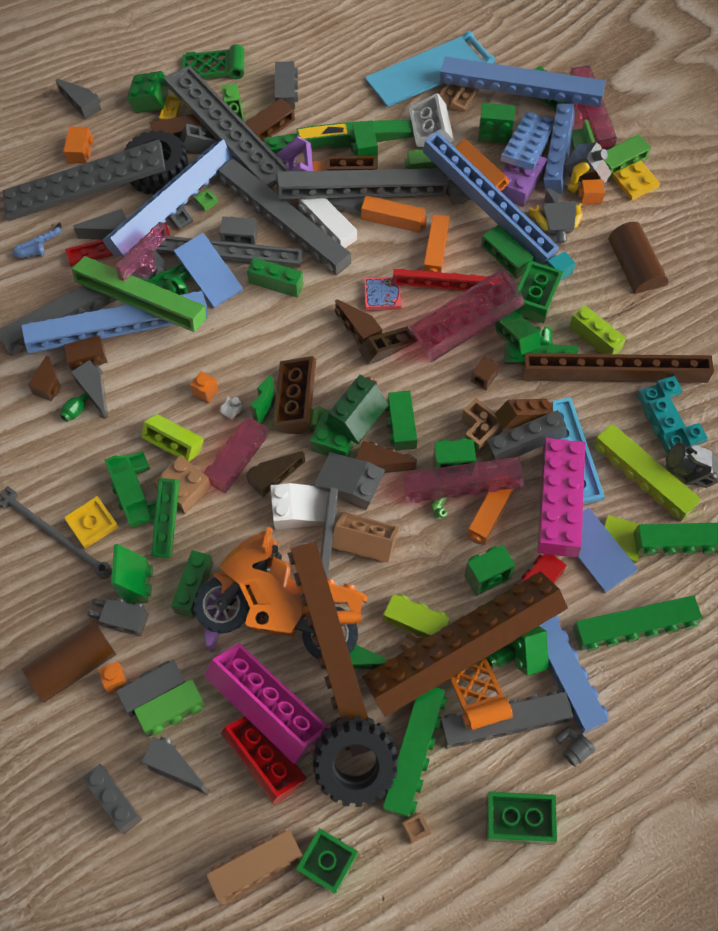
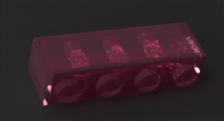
(236, 454)

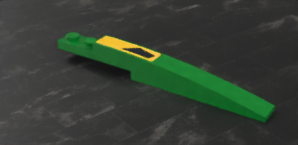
(339, 134)

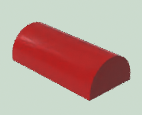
(263, 760)

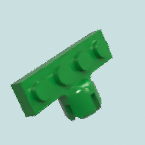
(172, 279)
(512, 356)

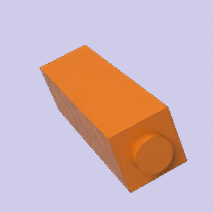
(485, 166)
(393, 214)
(436, 243)
(488, 515)

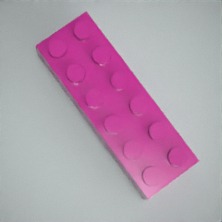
(561, 498)
(265, 702)

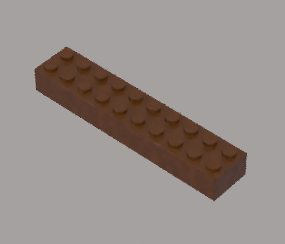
(464, 642)

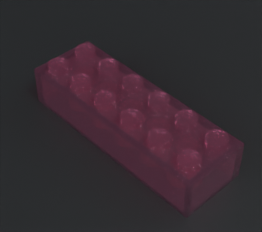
(467, 315)

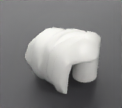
(231, 407)

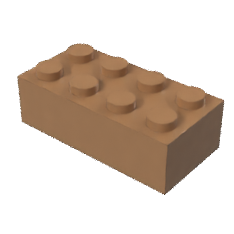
(255, 866)

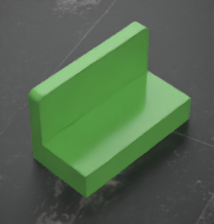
(582, 135)

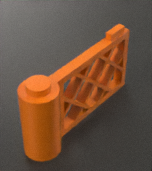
(485, 709)

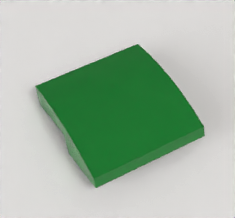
(264, 402)

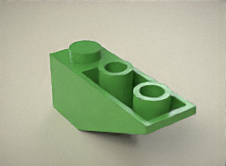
(232, 98)

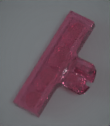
(141, 256)

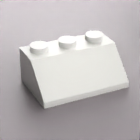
(430, 117)

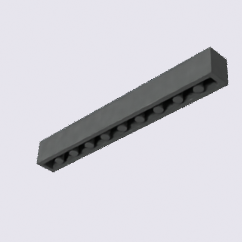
(361, 183)
(284, 217)
(73, 303)

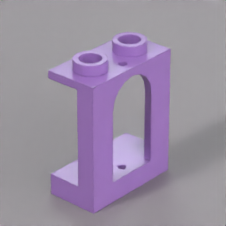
(292, 151)

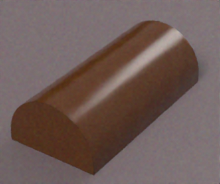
(637, 258)
(294, 395)
(68, 661)

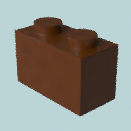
(85, 350)

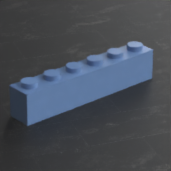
(559, 147)
(573, 679)

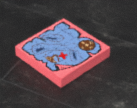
(381, 294)

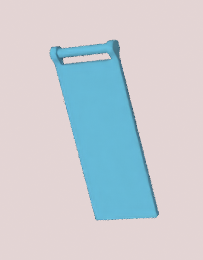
(423, 70)

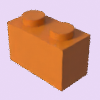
(78, 145)

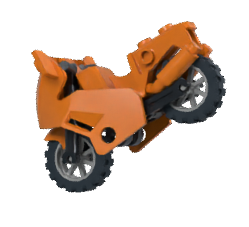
(274, 594)

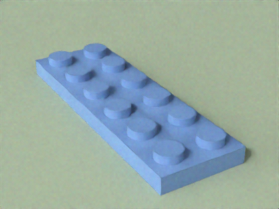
(528, 141)

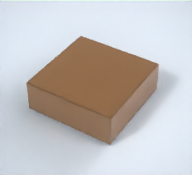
(416, 828)

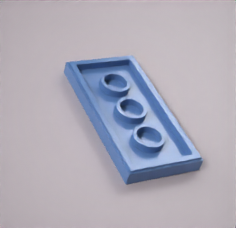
(208, 270)
(602, 554)

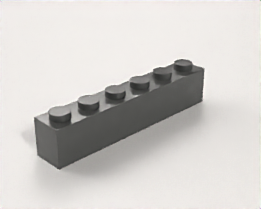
(527, 716)

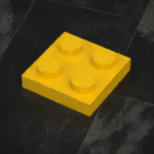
(635, 180)
(91, 522)

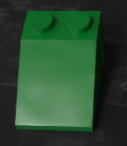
(538, 290)
(131, 575)

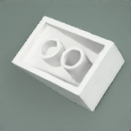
(298, 506)

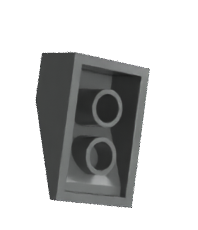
(353, 478)
(166, 761)

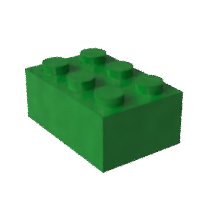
(521, 818)

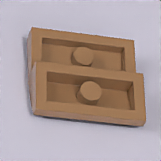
(457, 97)

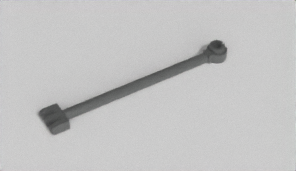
(10, 500)

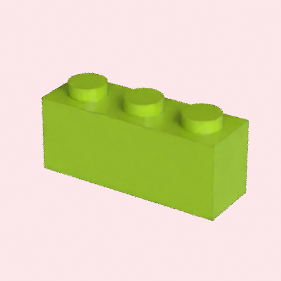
(597, 331)
(172, 437)
(414, 617)

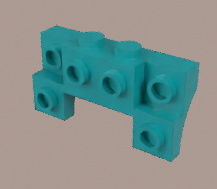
(664, 416)

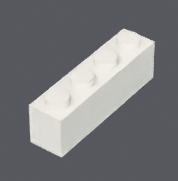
(329, 219)

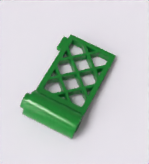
(232, 62)

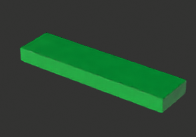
(165, 518)

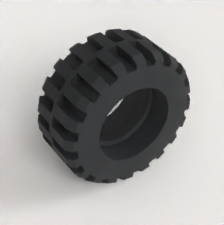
(173, 152)
(355, 788)

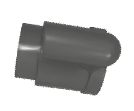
(579, 749)

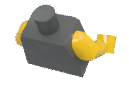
(583, 161)
(558, 218)

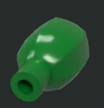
(73, 407)
(501, 657)

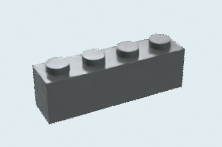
(527, 436)

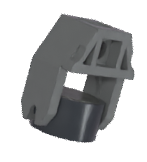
(693, 464)

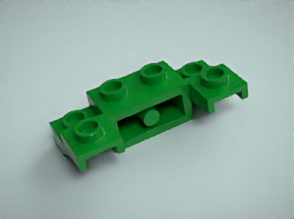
(126, 484)

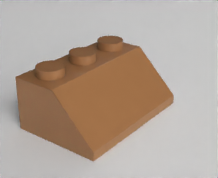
(365, 537)

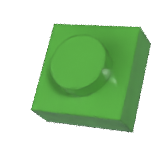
(206, 199)

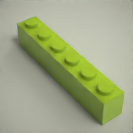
(646, 472)

